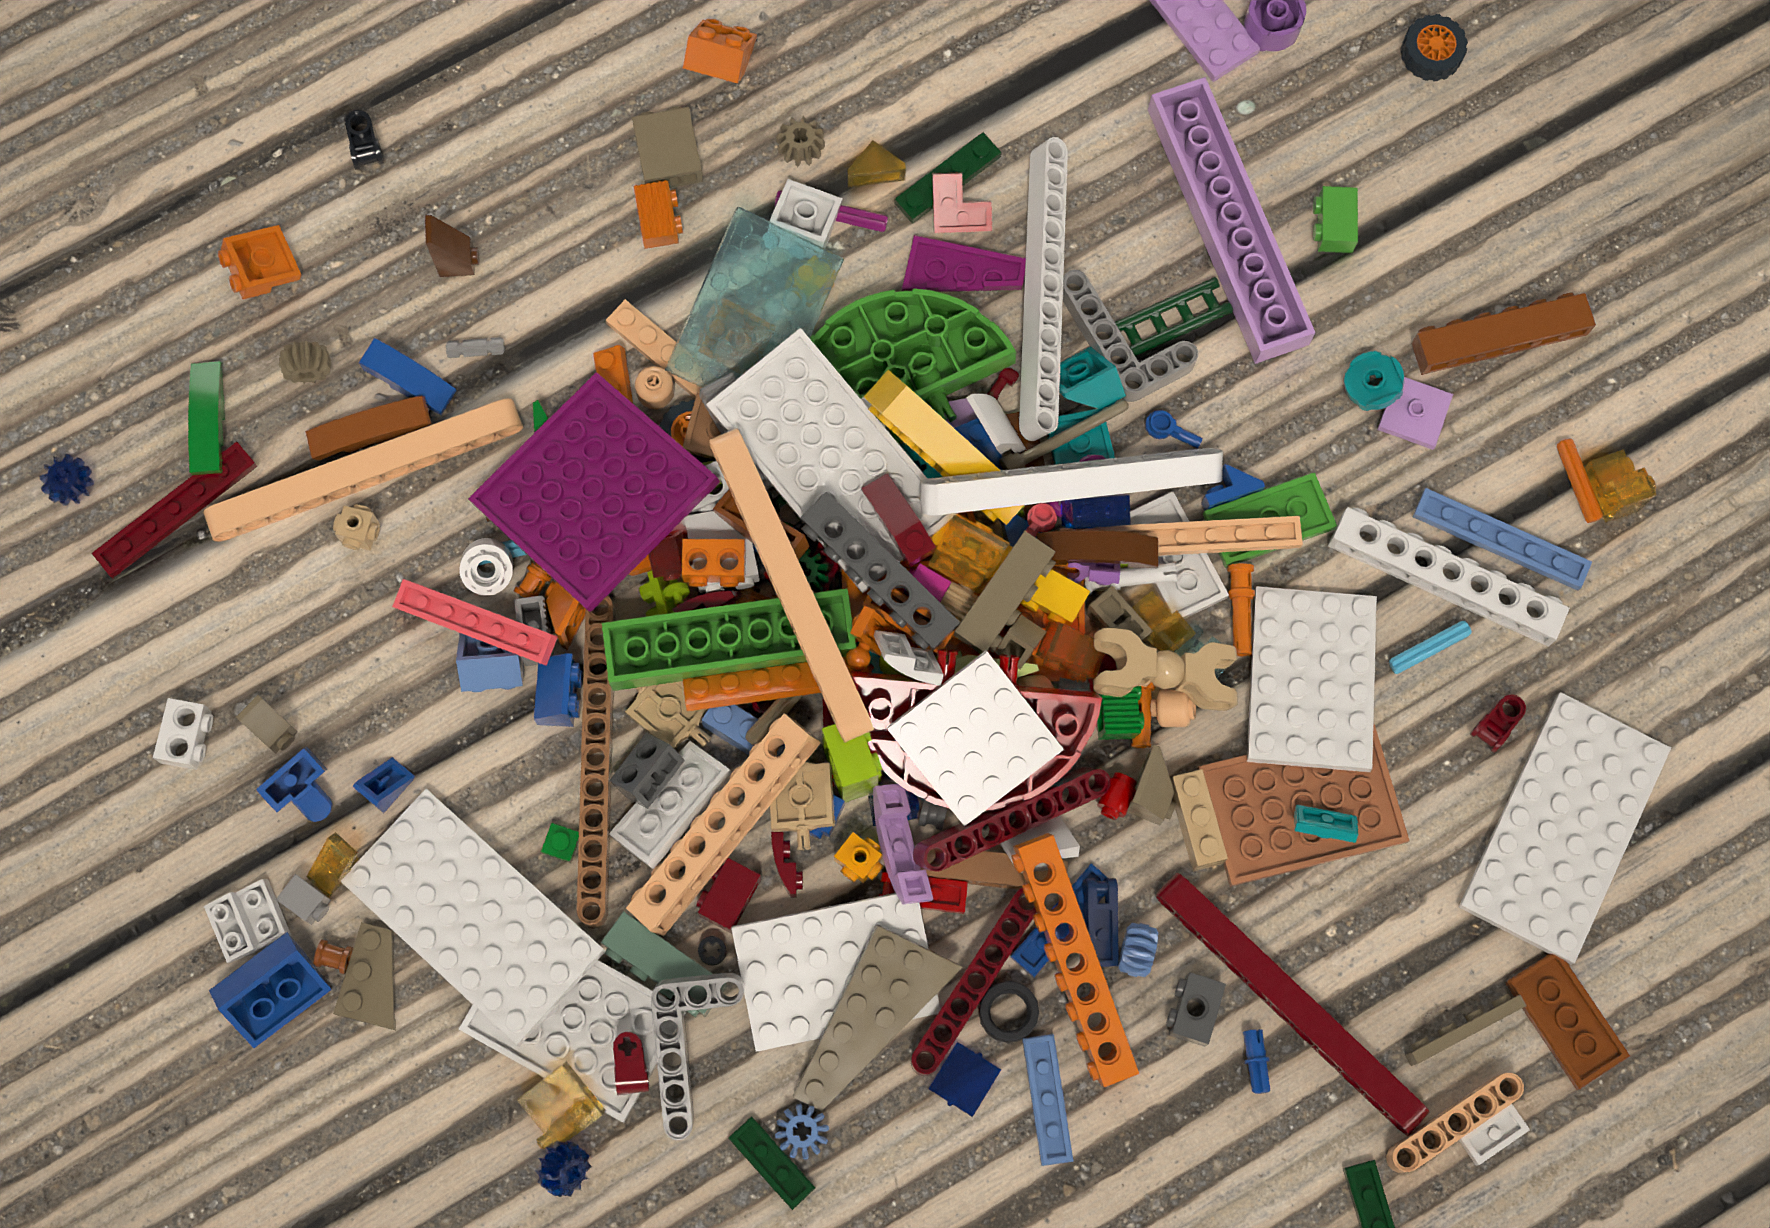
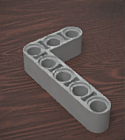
(1117, 345)
(677, 1042)

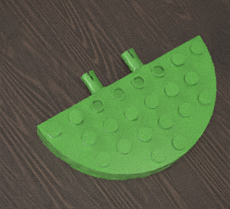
(921, 338)

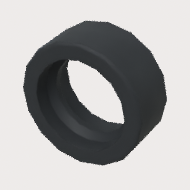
(1032, 1011)

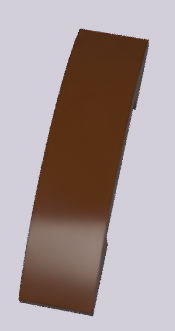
(1102, 547)

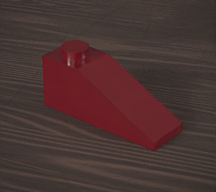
(899, 520)

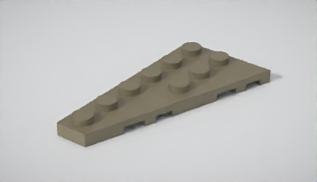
(880, 999)

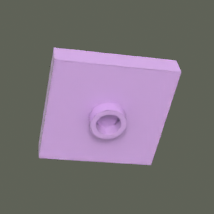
(1417, 414)

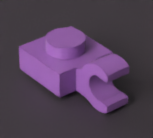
(1097, 572)

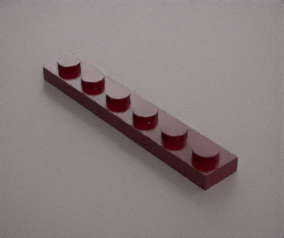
(172, 512)

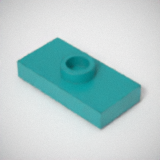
(1326, 823)

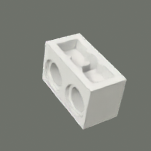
(173, 733)

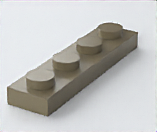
(1475, 1022)

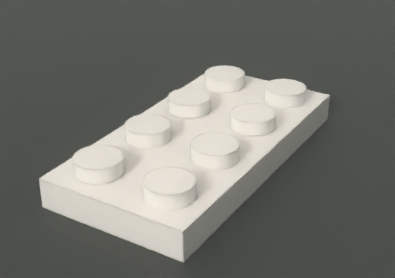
(1197, 579)
(655, 830)

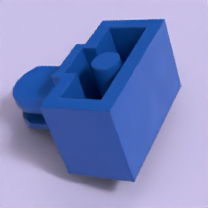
(297, 784)

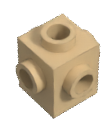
(363, 534)

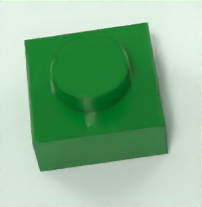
(560, 843)

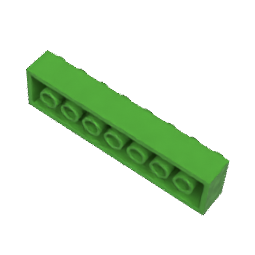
(714, 641)

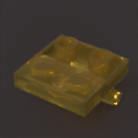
(969, 553)
(561, 1105)

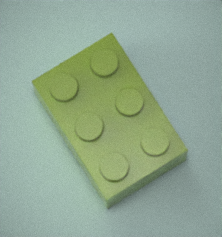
(852, 764)

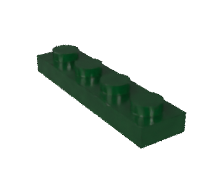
(968, 160)

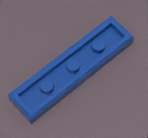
(1031, 952)

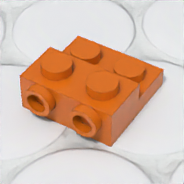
(258, 261)

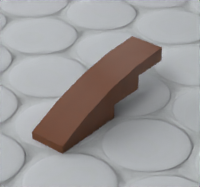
(368, 427)

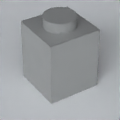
(304, 900)

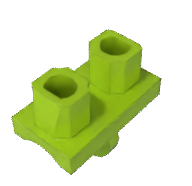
(664, 593)

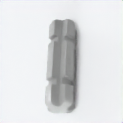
(475, 347)

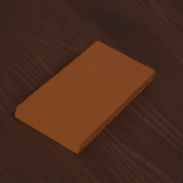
(1568, 1020)

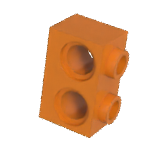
(714, 552)

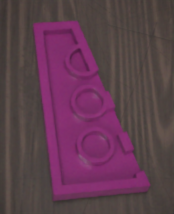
(957, 267)

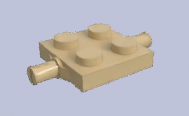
(664, 714)
(805, 803)

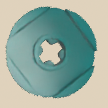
(1369, 396)

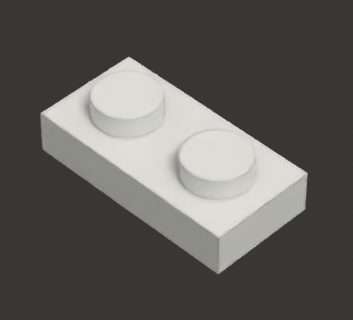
(1494, 1135)

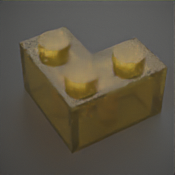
(1619, 486)

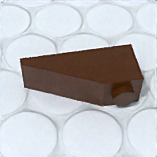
(450, 249)

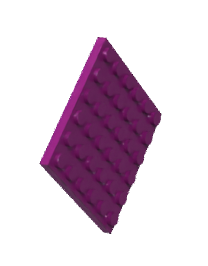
(593, 491)

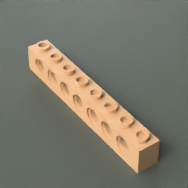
(739, 819)

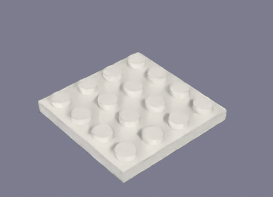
(975, 738)

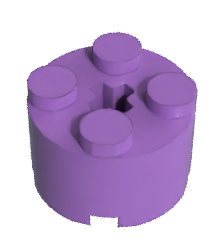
(1275, 22)

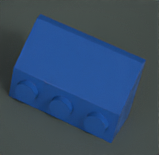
(269, 990)

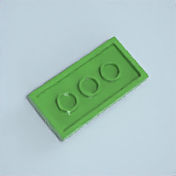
(1293, 498)

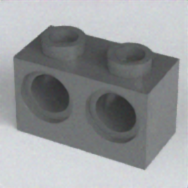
(647, 770)

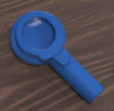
(1162, 425)

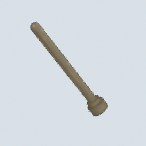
(1017, 461)

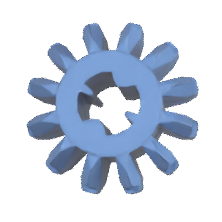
(1138, 950)
(795, 1140)

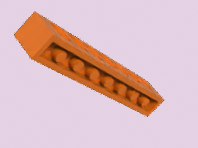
(1120, 1062)

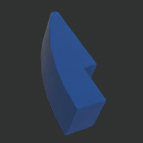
(406, 375)

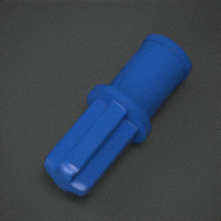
(1257, 1061)

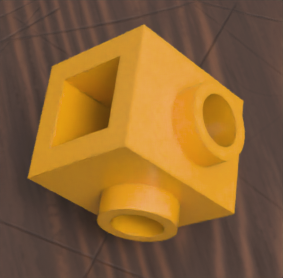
(854, 848)

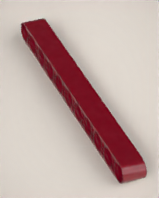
(1292, 1004)

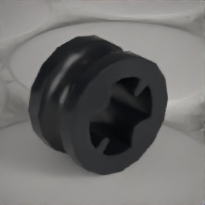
(712, 940)

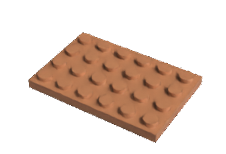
(1258, 806)

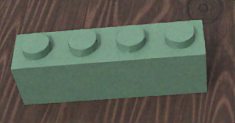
(653, 957)

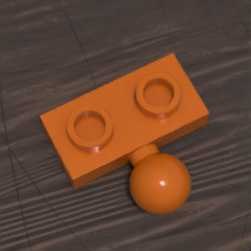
(863, 630)

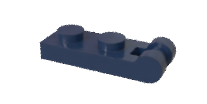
(1102, 919)

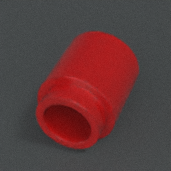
(1118, 798)

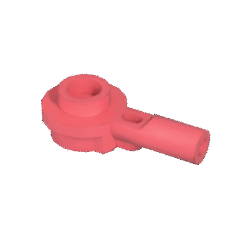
(1041, 519)

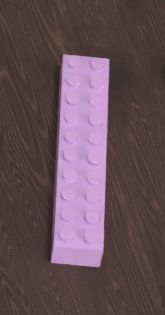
(1230, 220)

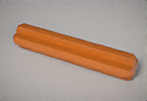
(1579, 480)

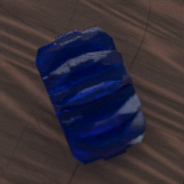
(77, 478)
(563, 1168)

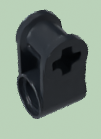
(363, 144)

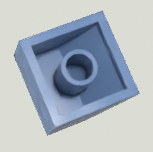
(487, 666)

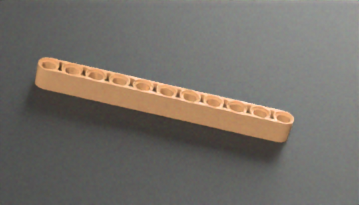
(362, 470)
(791, 585)

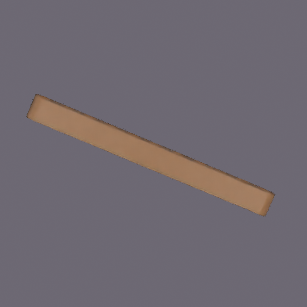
(595, 774)

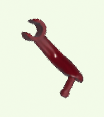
(1007, 376)

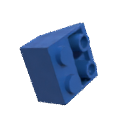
(556, 691)

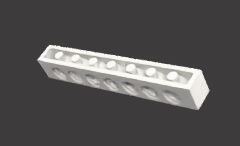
(1457, 591)

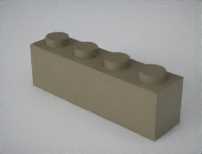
(1004, 593)

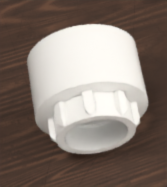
(481, 582)

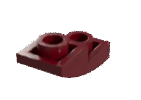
(709, 600)
(789, 876)

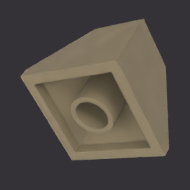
(1153, 790)

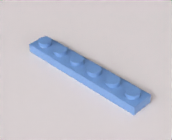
(1502, 539)

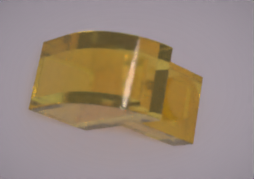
(1168, 629)

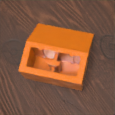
(719, 50)

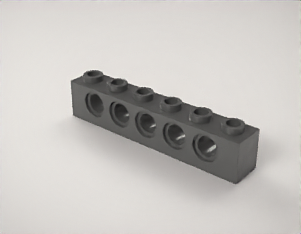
(829, 511)

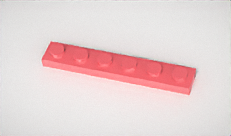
(475, 622)

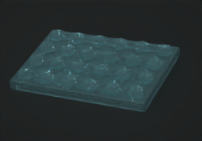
(752, 299)

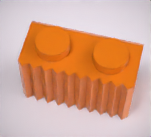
(656, 214)

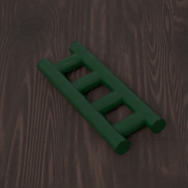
(1179, 301)

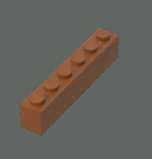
(1503, 333)

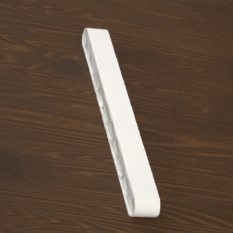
(1043, 290)
(1070, 481)

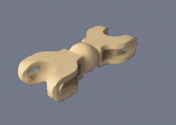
(1165, 669)

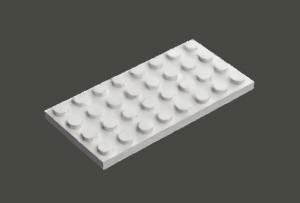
(819, 438)
(1565, 828)
(473, 917)

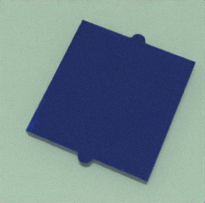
(964, 1079)

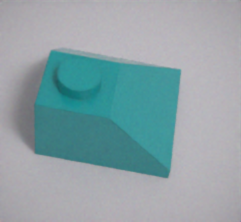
(1090, 379)

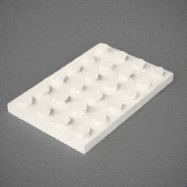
(1312, 679)
(805, 959)
(583, 1034)

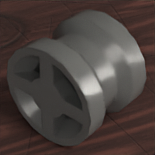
(932, 815)

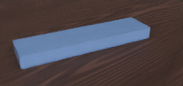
(1047, 1100)

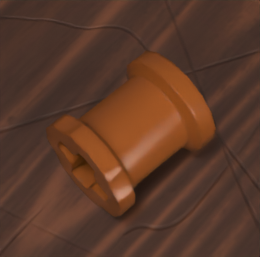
(332, 956)

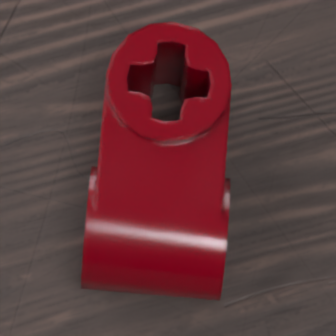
(1496, 725)
(631, 1070)

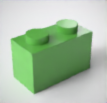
(1336, 219)

